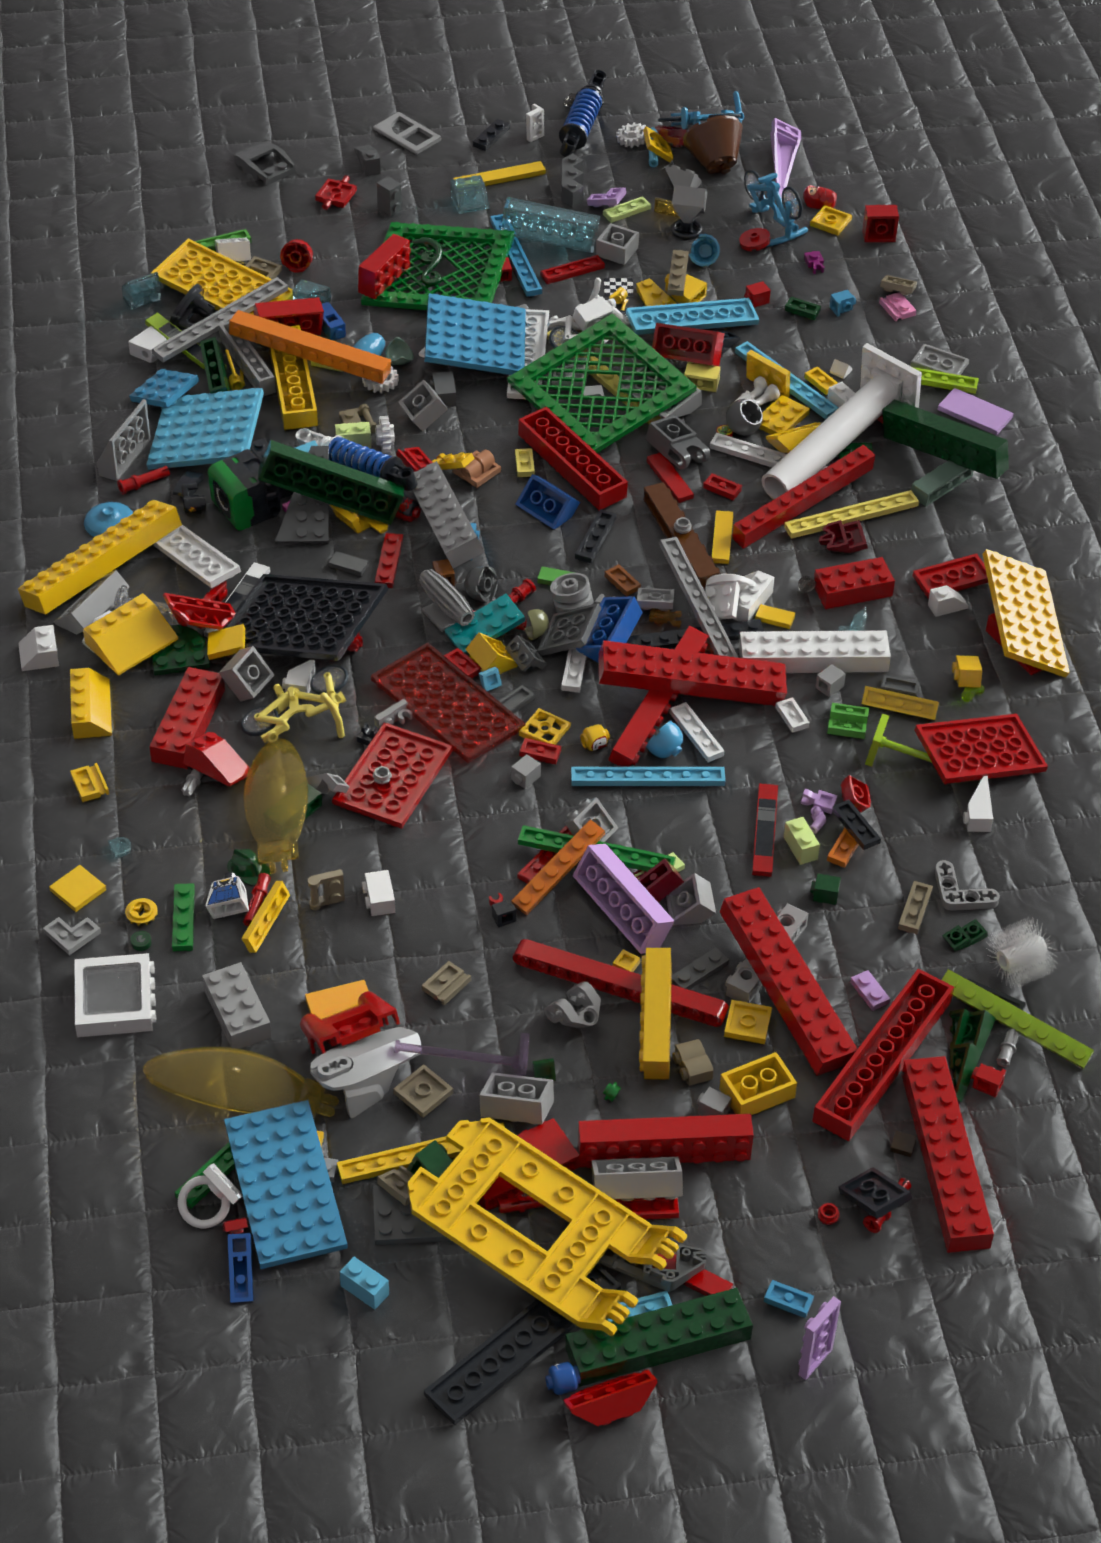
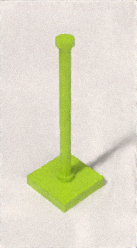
(880, 741)

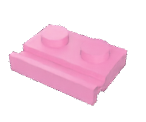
(897, 306)

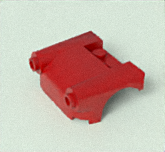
(350, 1023)

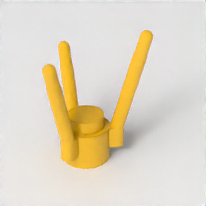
(620, 297)
(235, 381)

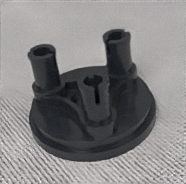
(191, 304)

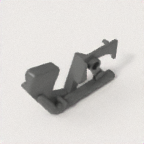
(688, 1263)

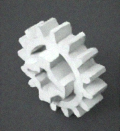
(631, 135)
(389, 383)
(384, 434)

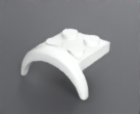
(724, 593)

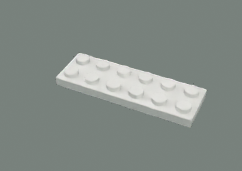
(197, 556)

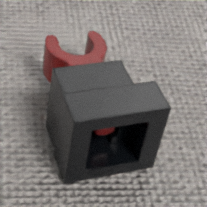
(502, 912)

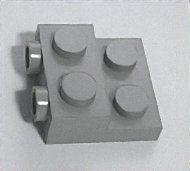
(592, 810)

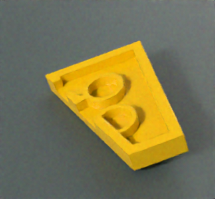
(653, 294)

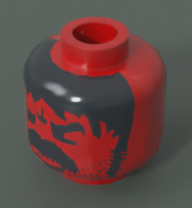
(408, 510)

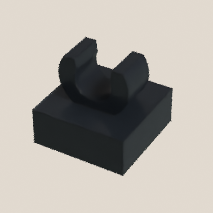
(367, 734)

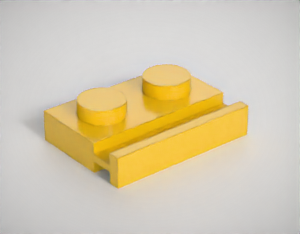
(89, 782)

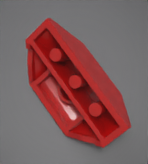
(199, 612)
(612, 1398)

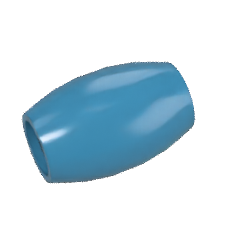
(371, 343)

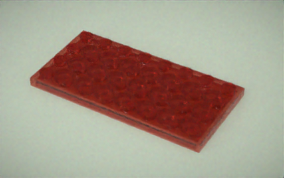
(448, 702)

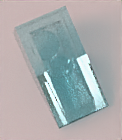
(307, 289)

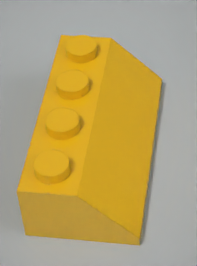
(90, 704)

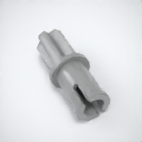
(192, 781)
(1007, 1048)

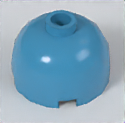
(666, 742)

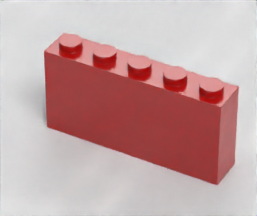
(549, 1140)

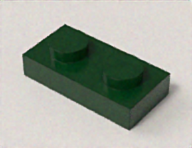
(802, 308)

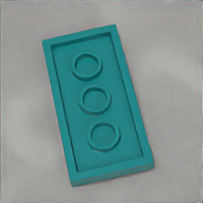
(489, 620)

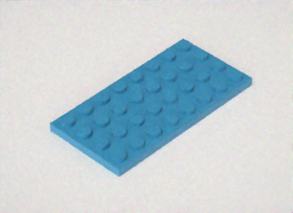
(285, 1184)

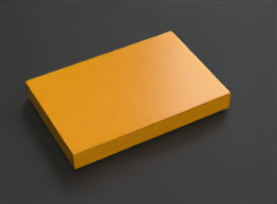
(335, 999)

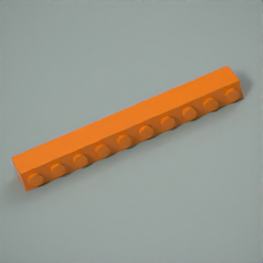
(310, 346)

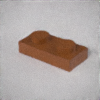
(622, 580)

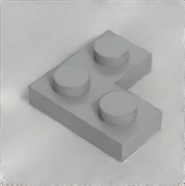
(71, 938)

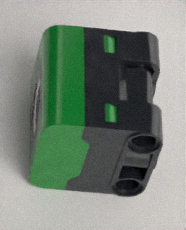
(240, 493)

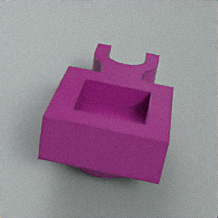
(815, 260)

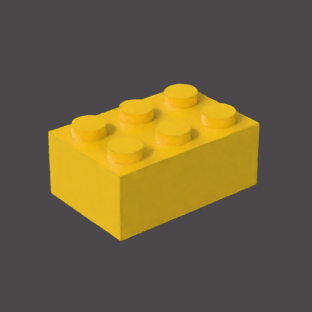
(758, 1085)

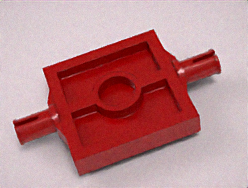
(336, 192)

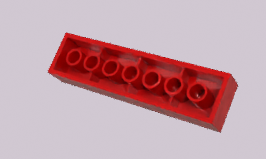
(573, 458)
(686, 1137)

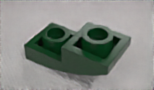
(966, 936)

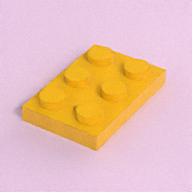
(770, 371)
(783, 415)

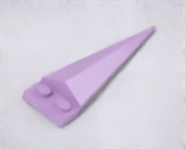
(784, 142)

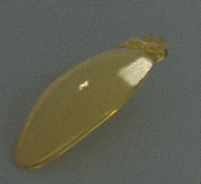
(276, 802)
(235, 1080)

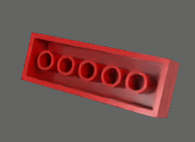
(187, 716)

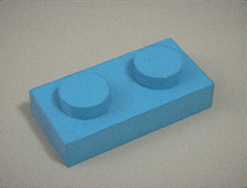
(788, 1298)

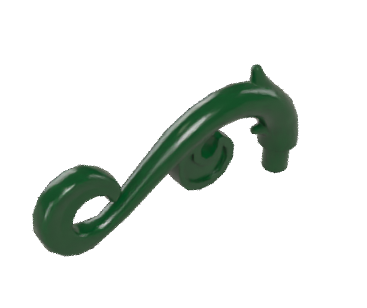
(427, 258)

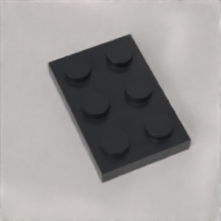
(875, 1192)

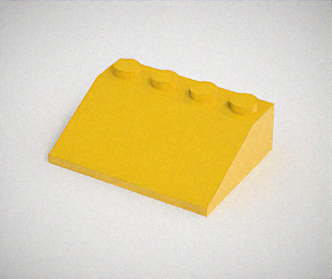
(129, 634)

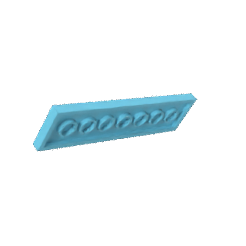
(694, 315)

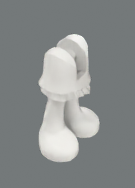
(761, 390)

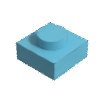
(490, 679)

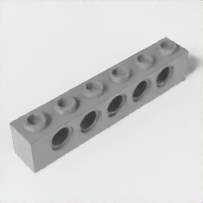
(248, 360)
(745, 982)

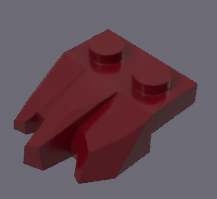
(672, 134)
(844, 537)

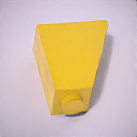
(694, 290)

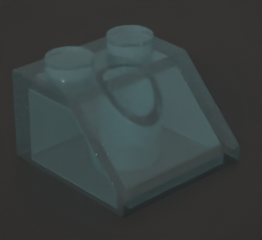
(469, 194)

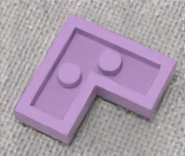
(611, 198)

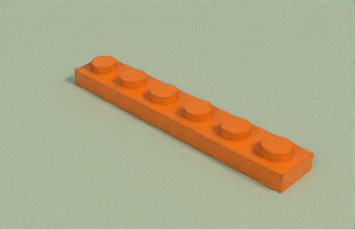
(557, 867)

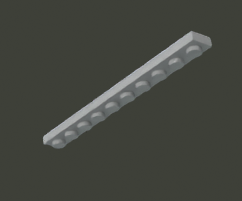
(211, 323)
(697, 597)

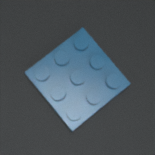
(164, 388)

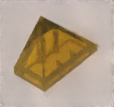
(664, 207)

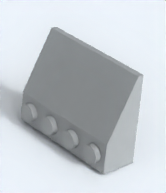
(681, 408)
(125, 444)

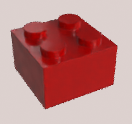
(880, 223)

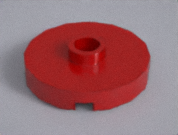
(755, 239)

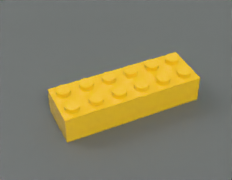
(655, 1013)

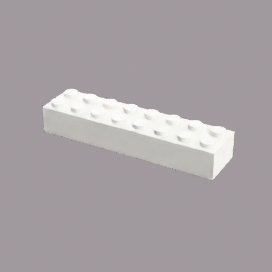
(819, 649)

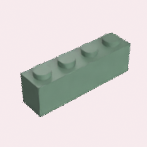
(940, 482)

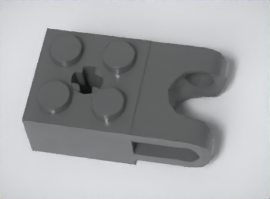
(676, 441)

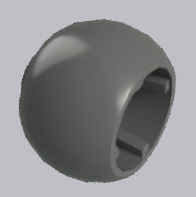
(744, 417)

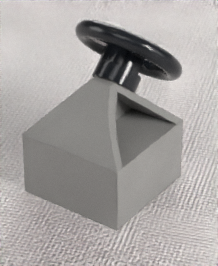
(689, 205)

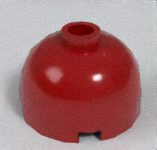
(296, 255)

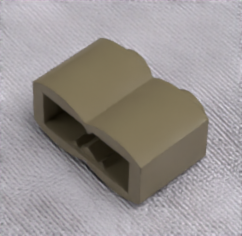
(693, 1062)

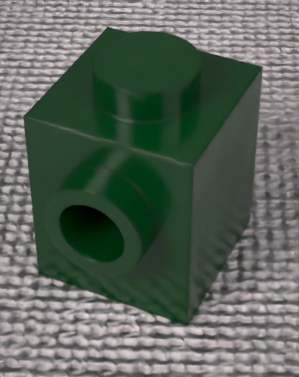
(826, 889)

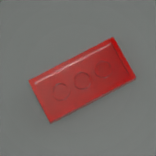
(956, 574)

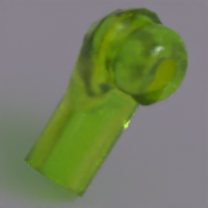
(969, 693)

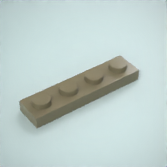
(678, 273)

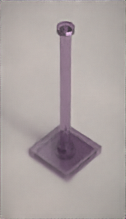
(518, 1061)

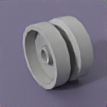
(571, 592)

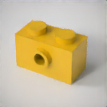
(967, 671)

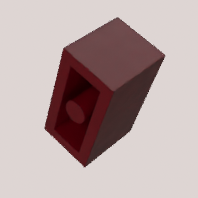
(661, 880)

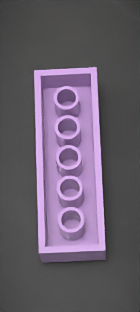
(623, 898)

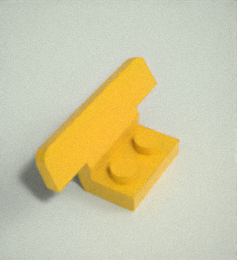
(358, 522)

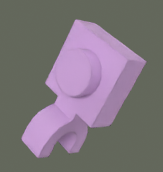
(822, 799)

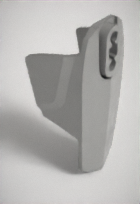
(364, 1067)

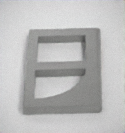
(385, 129)

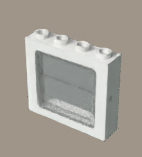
(114, 995)

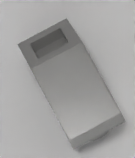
(327, 782)

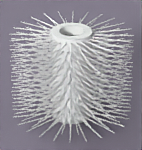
(1022, 952)

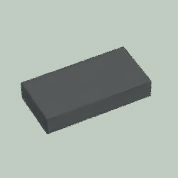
(348, 563)
(900, 685)
(518, 699)

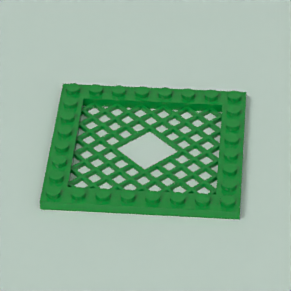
(498, 240)
(679, 384)

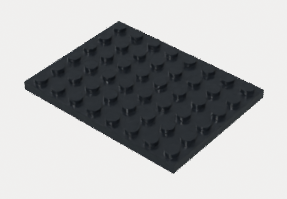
(306, 615)

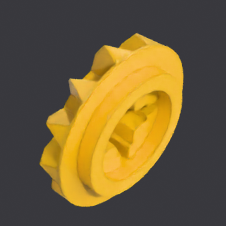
(135, 907)

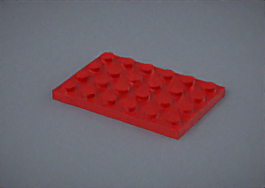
(980, 748)
(413, 765)

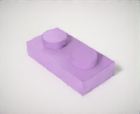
(870, 990)

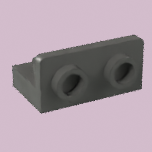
(525, 654)

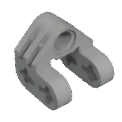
(578, 995)

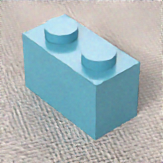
(364, 1283)

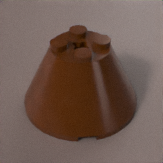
(715, 143)

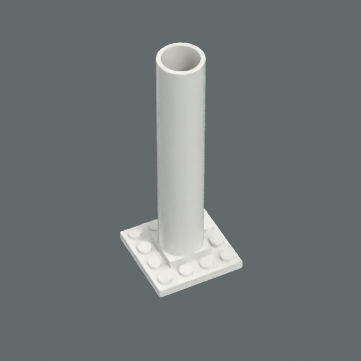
(881, 382)

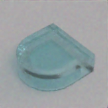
(120, 846)

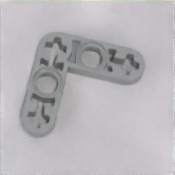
(955, 894)

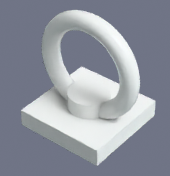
(220, 1186)

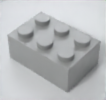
(516, 1098)

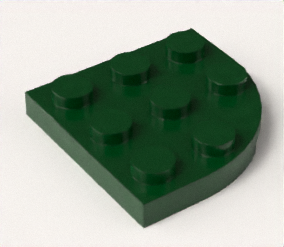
(186, 652)

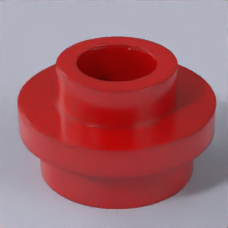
(831, 1209)

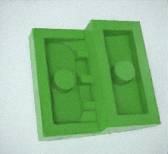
(848, 720)

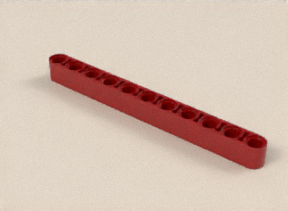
(615, 981)

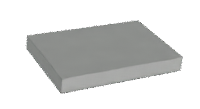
(939, 360)

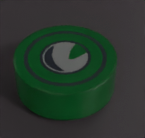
(141, 940)

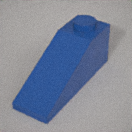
(240, 1267)

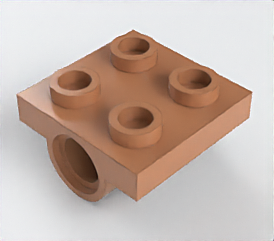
(480, 469)

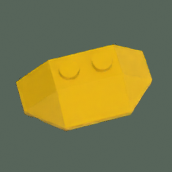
(789, 439)

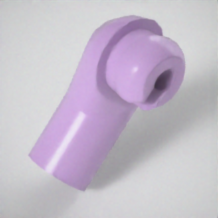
(818, 817)

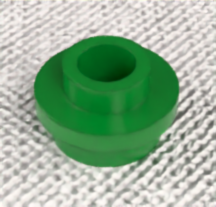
(611, 1091)

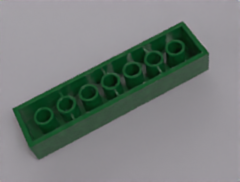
(945, 439)
(330, 482)
(660, 1336)

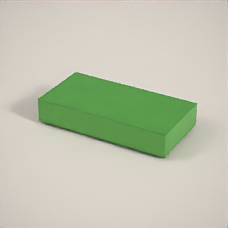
(548, 575)

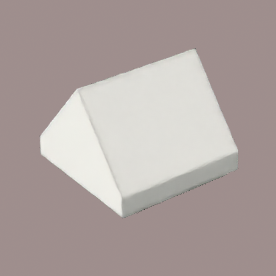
(840, 369)

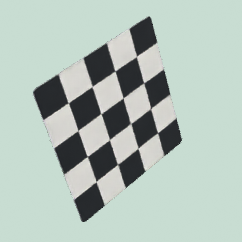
(613, 284)

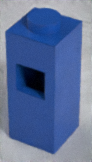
(332, 323)

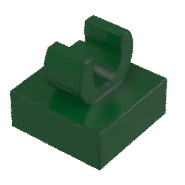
(544, 1069)

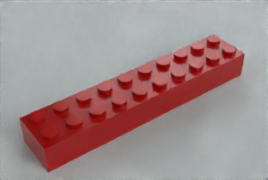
(692, 673)
(788, 981)
(883, 1055)
(947, 1155)

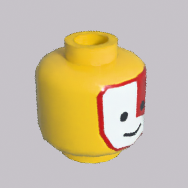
(595, 737)

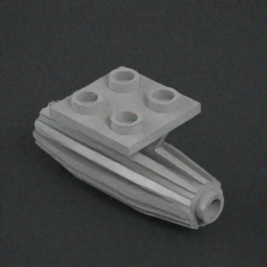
(448, 604)

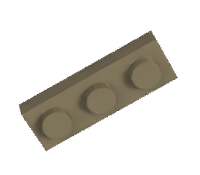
(915, 907)

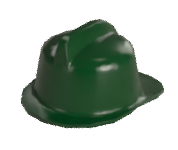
(246, 866)

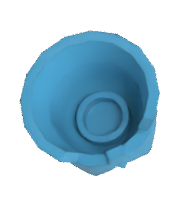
(704, 250)

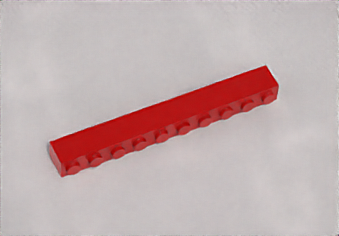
(803, 496)
(651, 710)

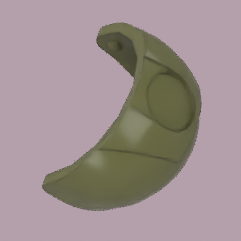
(539, 623)

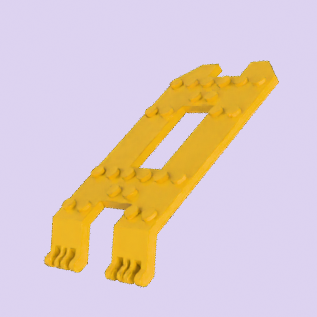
(553, 1275)

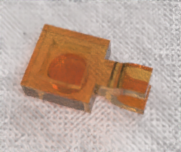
(661, 617)

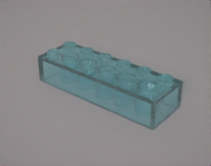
(551, 224)

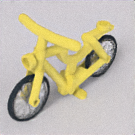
(325, 682)

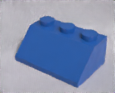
(547, 502)

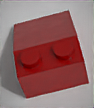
(215, 759)

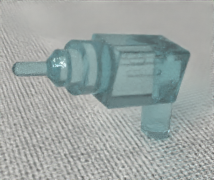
(858, 622)

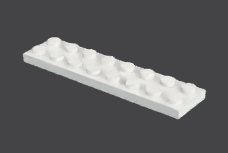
(535, 342)

